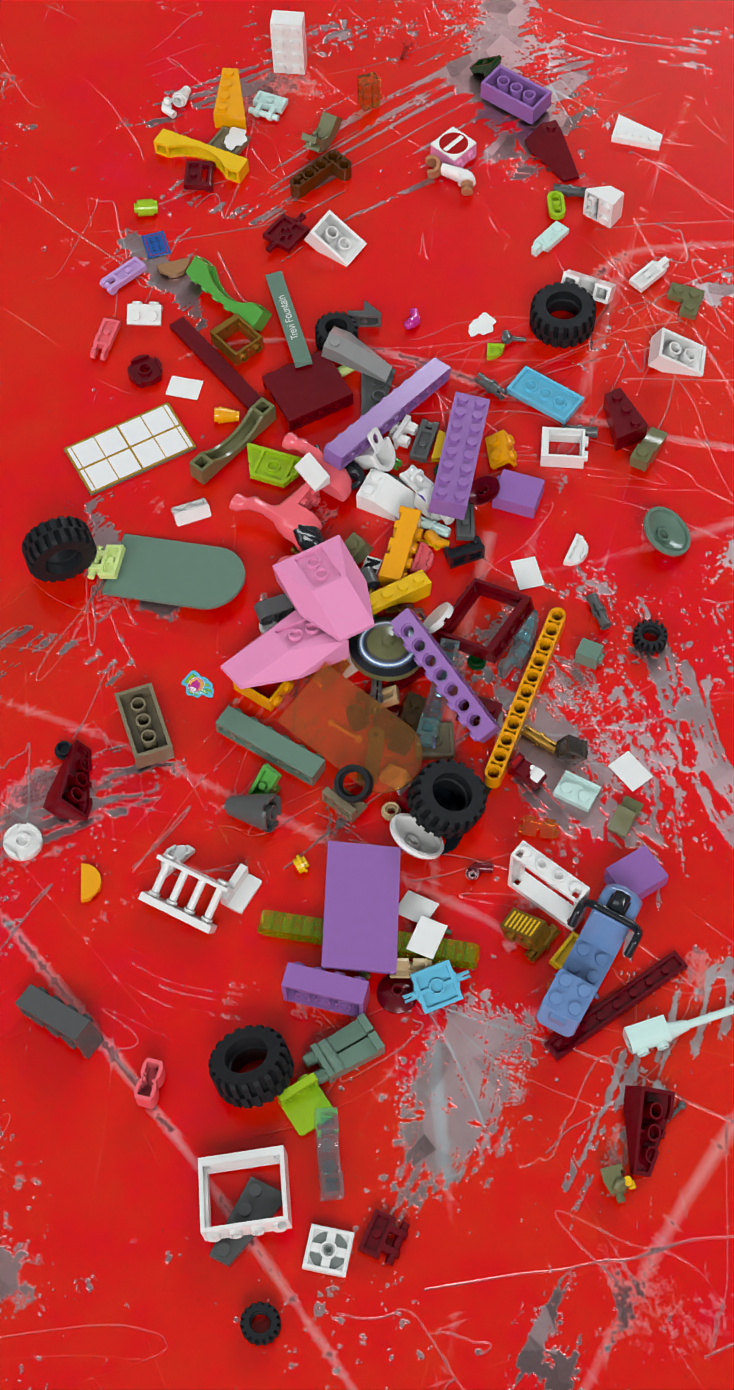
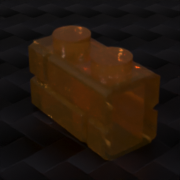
(369, 91)

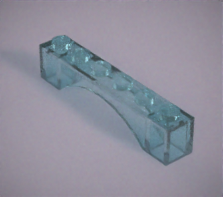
(435, 707)

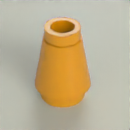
(225, 415)

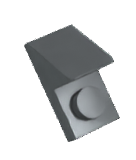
(368, 317)

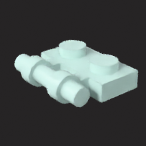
(270, 102)

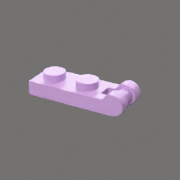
(123, 275)

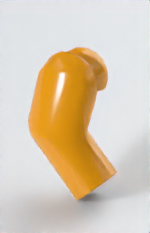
(434, 539)

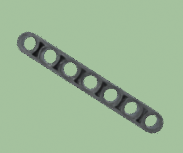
(280, 606)

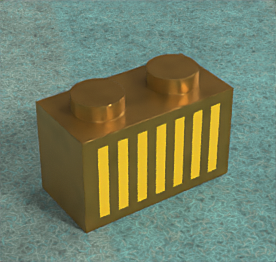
(525, 929)

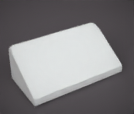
(312, 472)
(191, 512)

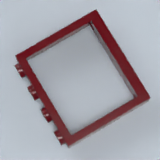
(523, 609)

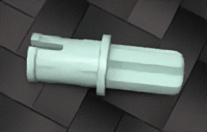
(440, 529)

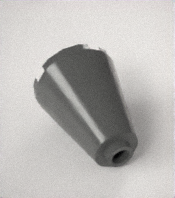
(255, 809)

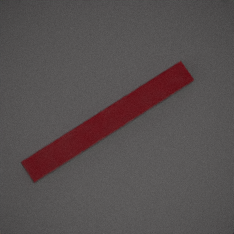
(215, 362)
(618, 1004)

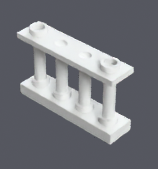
(170, 906)

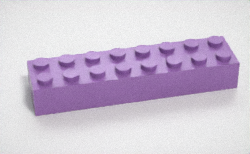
(459, 456)

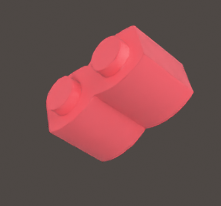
(148, 1086)

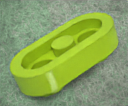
(556, 205)

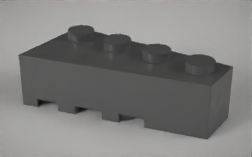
(60, 1019)

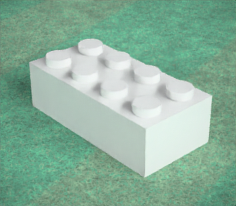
(288, 42)

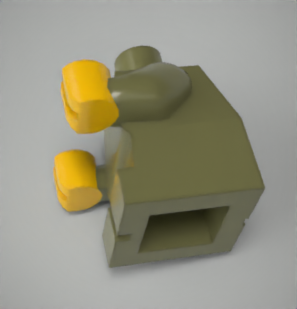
(616, 1182)

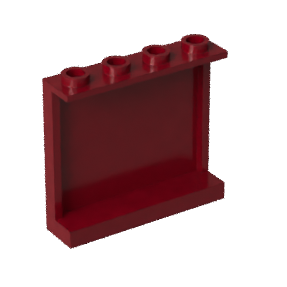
(308, 391)

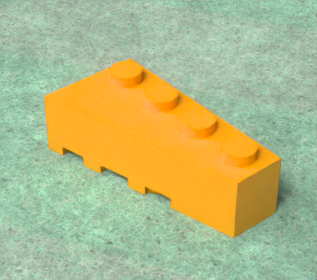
(229, 101)
(402, 546)

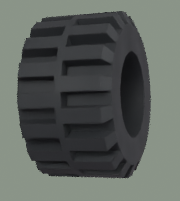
(328, 321)

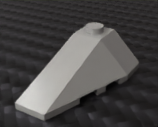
(351, 352)

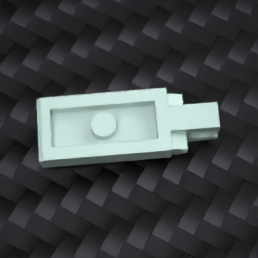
(549, 238)

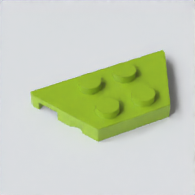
(271, 465)

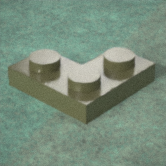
(689, 297)

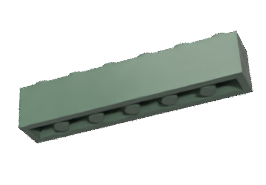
(270, 745)

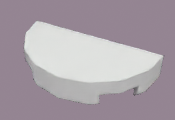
(577, 551)
(181, 852)

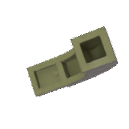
(324, 133)

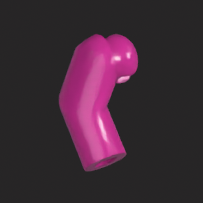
(414, 320)

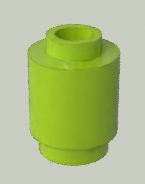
(146, 207)

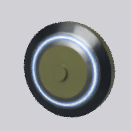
(381, 653)

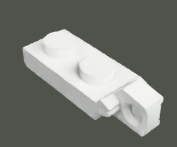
(649, 274)

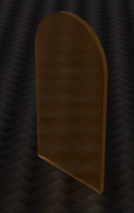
(354, 729)

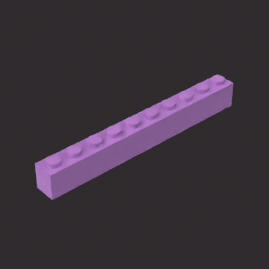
(386, 413)

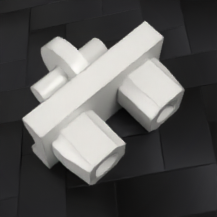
(400, 430)
(415, 479)

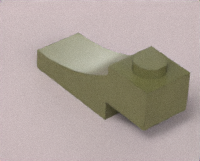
(647, 449)

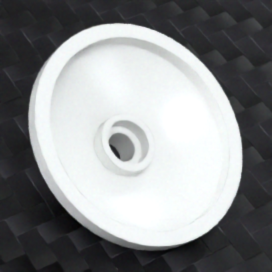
(414, 839)

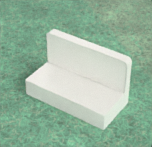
(244, 889)

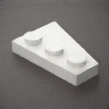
(635, 134)

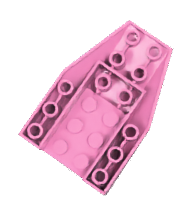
(327, 589)
(285, 653)

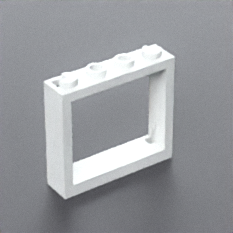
(551, 873)
(238, 1161)

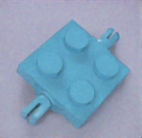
(436, 986)

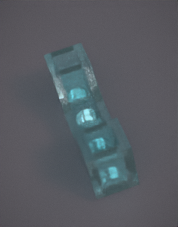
(328, 1158)

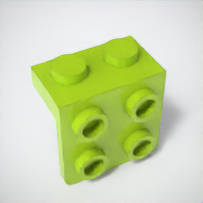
(301, 1101)

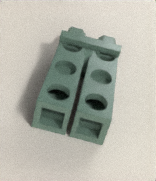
(344, 1050)

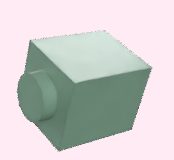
(589, 653)

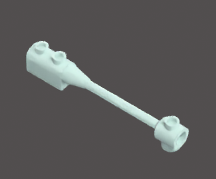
(658, 1032)

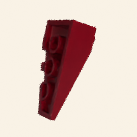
(71, 787)

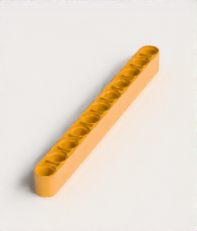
(525, 703)

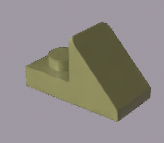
(625, 816)

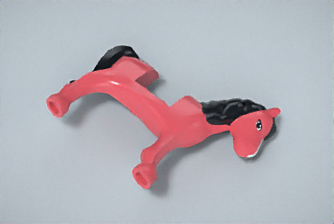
(293, 515)

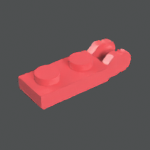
(105, 337)

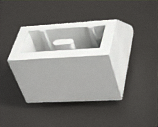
(603, 204)

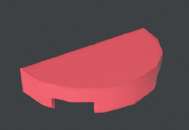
(423, 558)

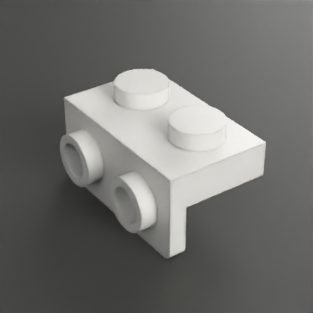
(144, 314)

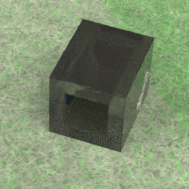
(572, 750)

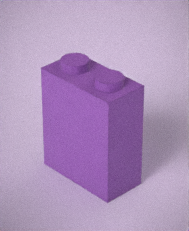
(518, 493)
(637, 872)

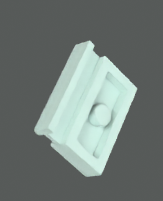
(577, 791)

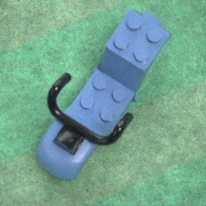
(591, 957)

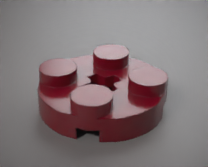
(141, 378)

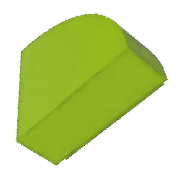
(494, 350)

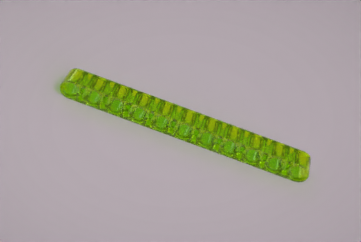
(310, 930)

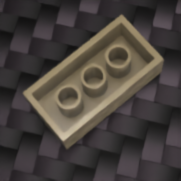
(144, 725)

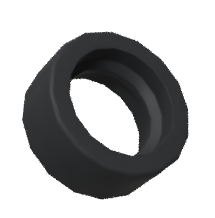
(339, 778)

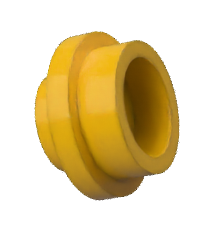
(301, 864)

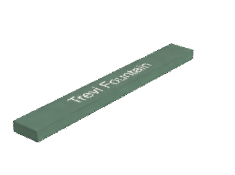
(288, 319)

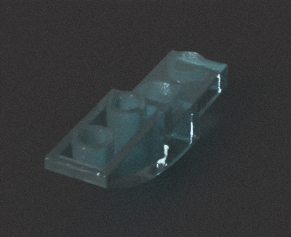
(521, 648)

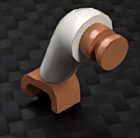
(462, 176)

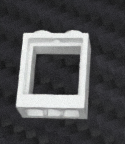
(569, 435)

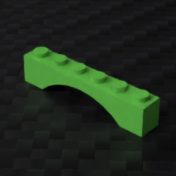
(205, 274)

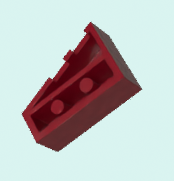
(623, 419)

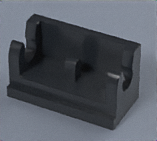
(465, 553)

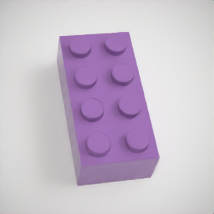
(515, 94)
(325, 989)

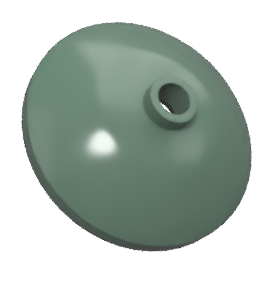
(666, 531)

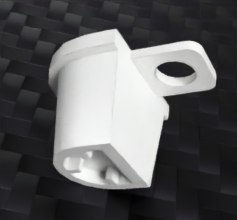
(378, 455)

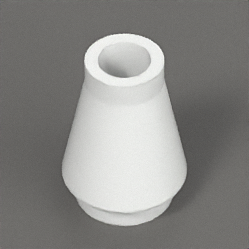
(181, 96)

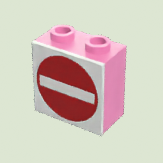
(454, 148)

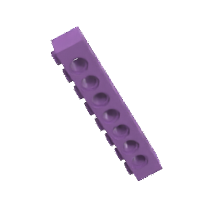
(487, 725)

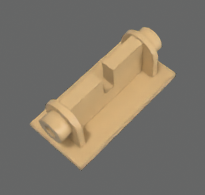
(406, 967)

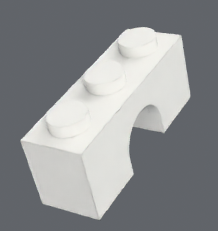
(600, 290)

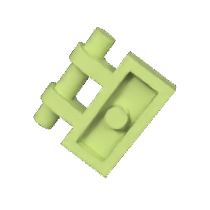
(110, 563)

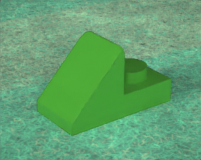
(266, 781)

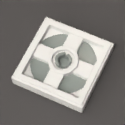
(328, 1250)

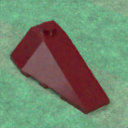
(551, 148)
(645, 1120)

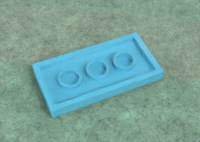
(545, 395)

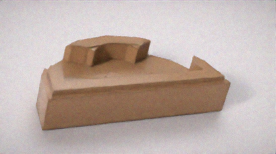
(175, 268)

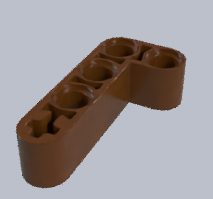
(320, 170)

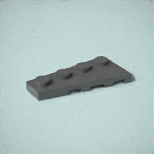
(255, 1203)

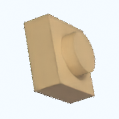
(390, 696)

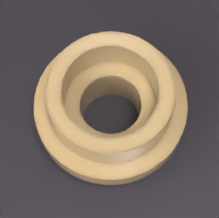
(390, 806)

